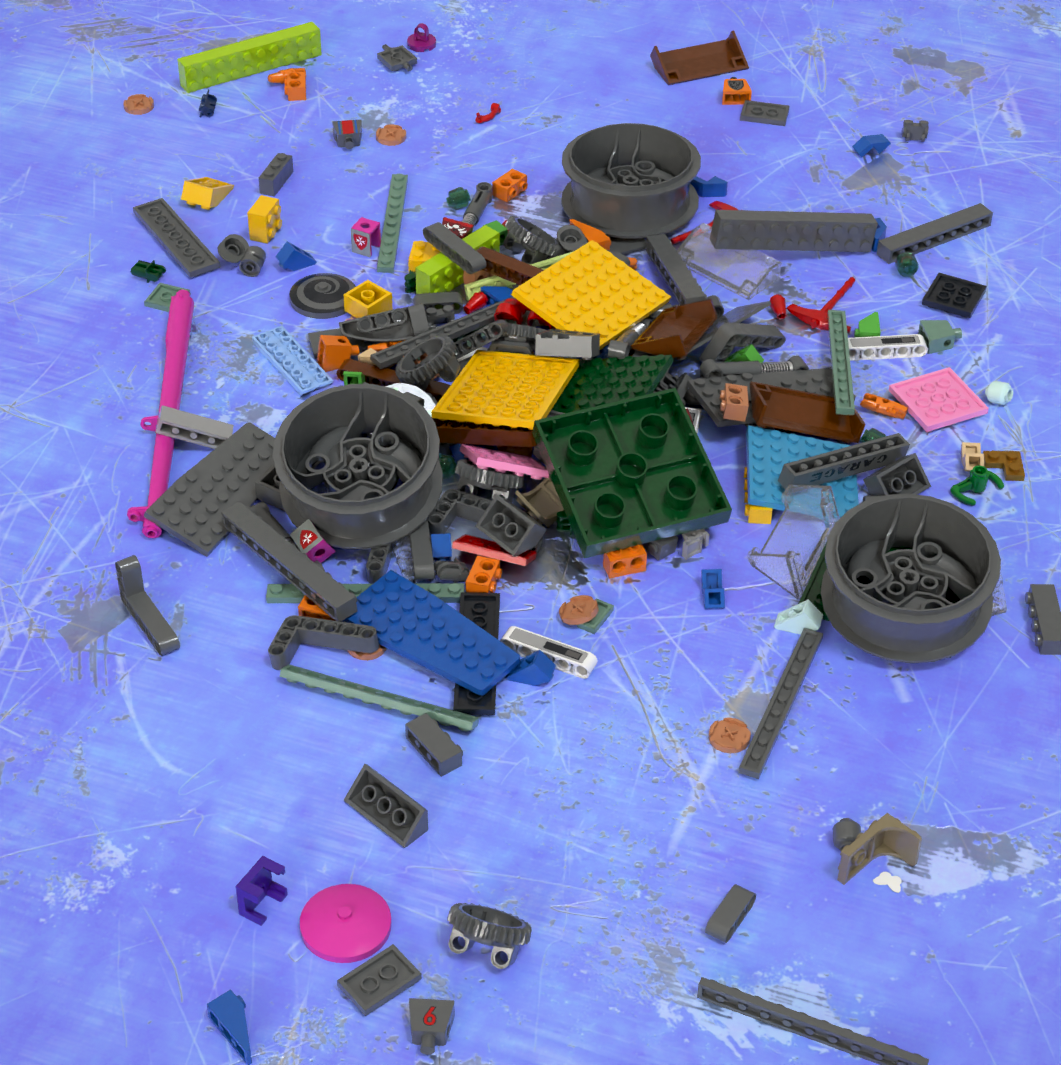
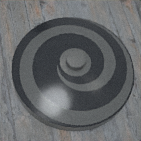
(320, 295)

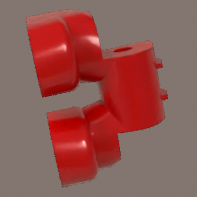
(514, 310)

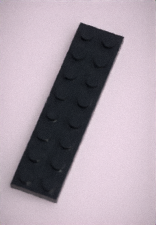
(483, 611)

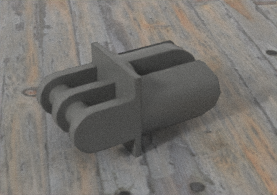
(451, 570)

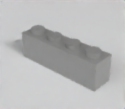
(192, 427)

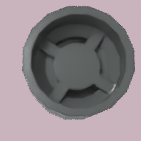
(252, 261)

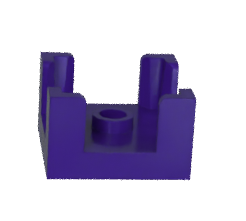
(256, 886)

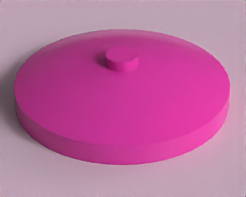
(345, 923)

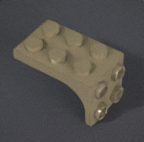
(541, 502)
(882, 838)

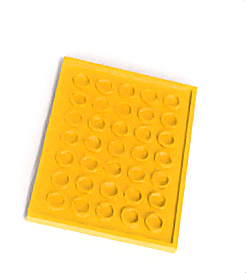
(591, 294)
(506, 389)

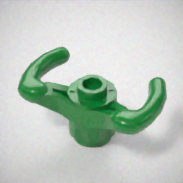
(975, 482)

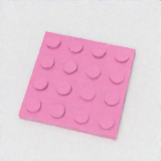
(938, 399)
(504, 461)

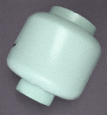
(999, 392)

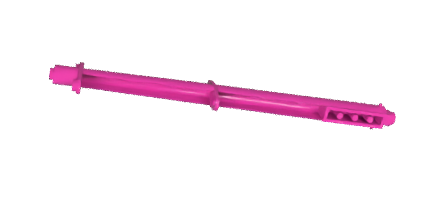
(175, 362)

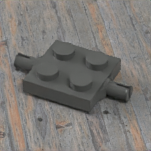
(397, 58)

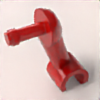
(495, 108)

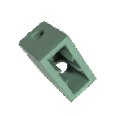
(938, 335)

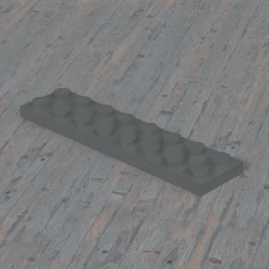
(176, 237)

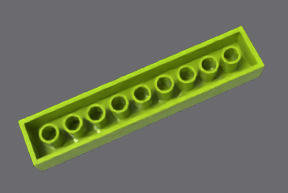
(249, 57)

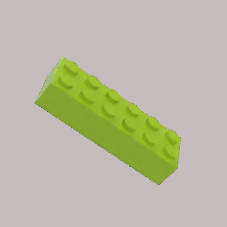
(442, 274)

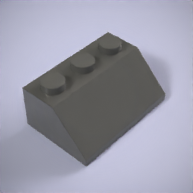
(898, 477)
(510, 526)

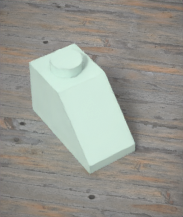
(799, 617)

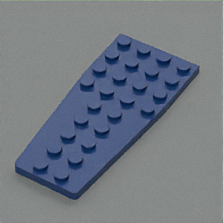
(433, 634)

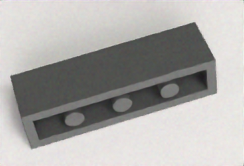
(1045, 618)

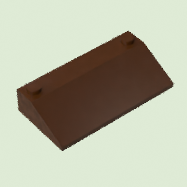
(700, 60)
(677, 329)
(803, 413)

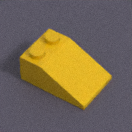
(205, 192)

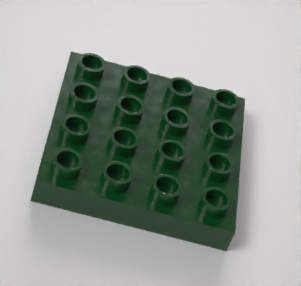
(631, 472)

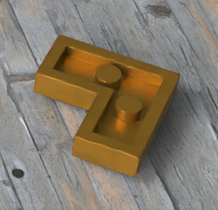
(1008, 461)

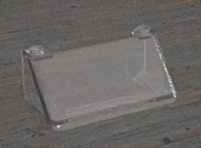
(797, 537)

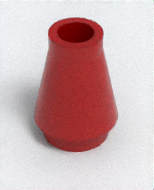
(476, 302)
(778, 306)

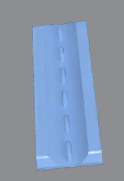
(291, 360)

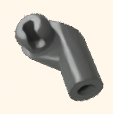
(690, 399)

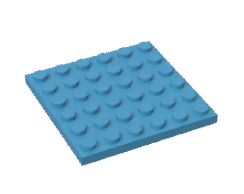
(772, 449)

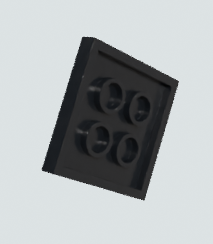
(954, 295)

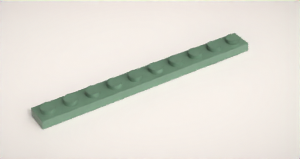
(392, 223)
(840, 363)
(290, 594)
(372, 695)

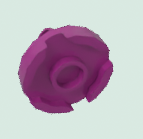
(421, 40)

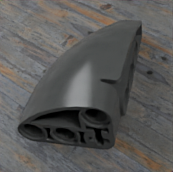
(387, 326)

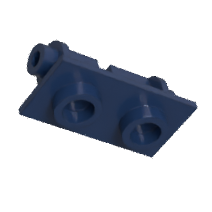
(207, 104)

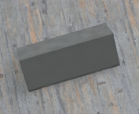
(387, 806)

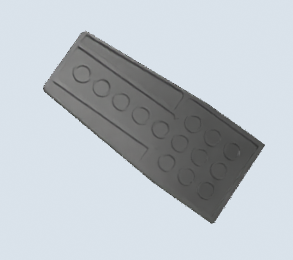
(708, 389)
(221, 479)

